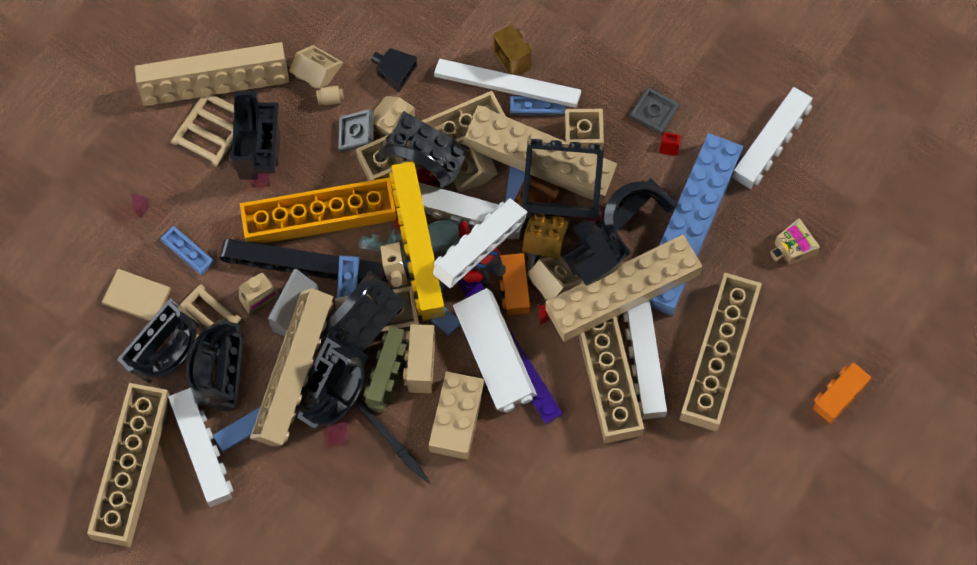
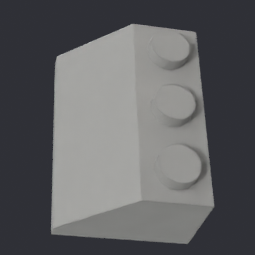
(285, 305)

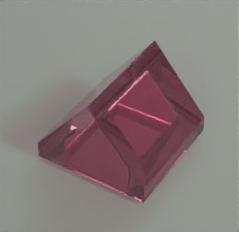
(140, 204)

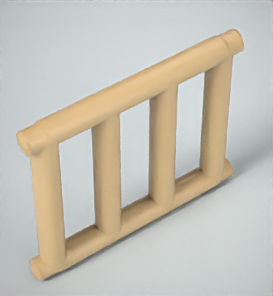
(188, 124)
(200, 291)

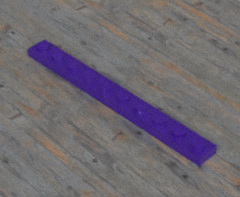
(543, 402)

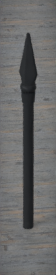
(408, 459)

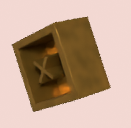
(512, 50)
(545, 235)

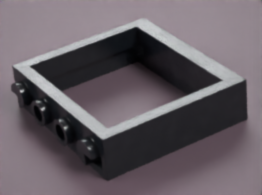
(563, 209)

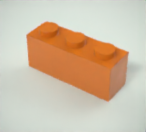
(515, 285)
(841, 392)

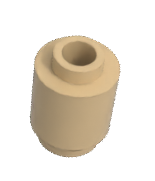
(330, 95)

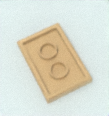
(136, 295)

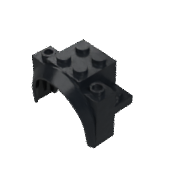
(254, 136)
(336, 378)

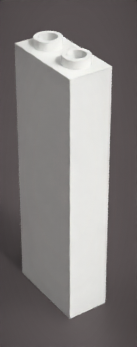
(495, 351)

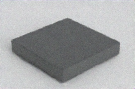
(654, 110)
(355, 130)

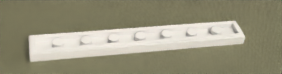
(507, 83)

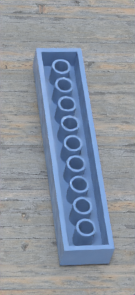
(699, 204)

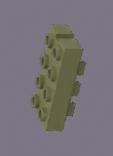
(386, 371)

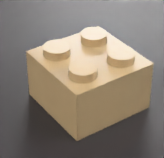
(584, 126)

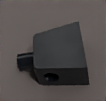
(394, 67)

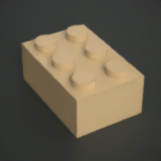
(419, 358)

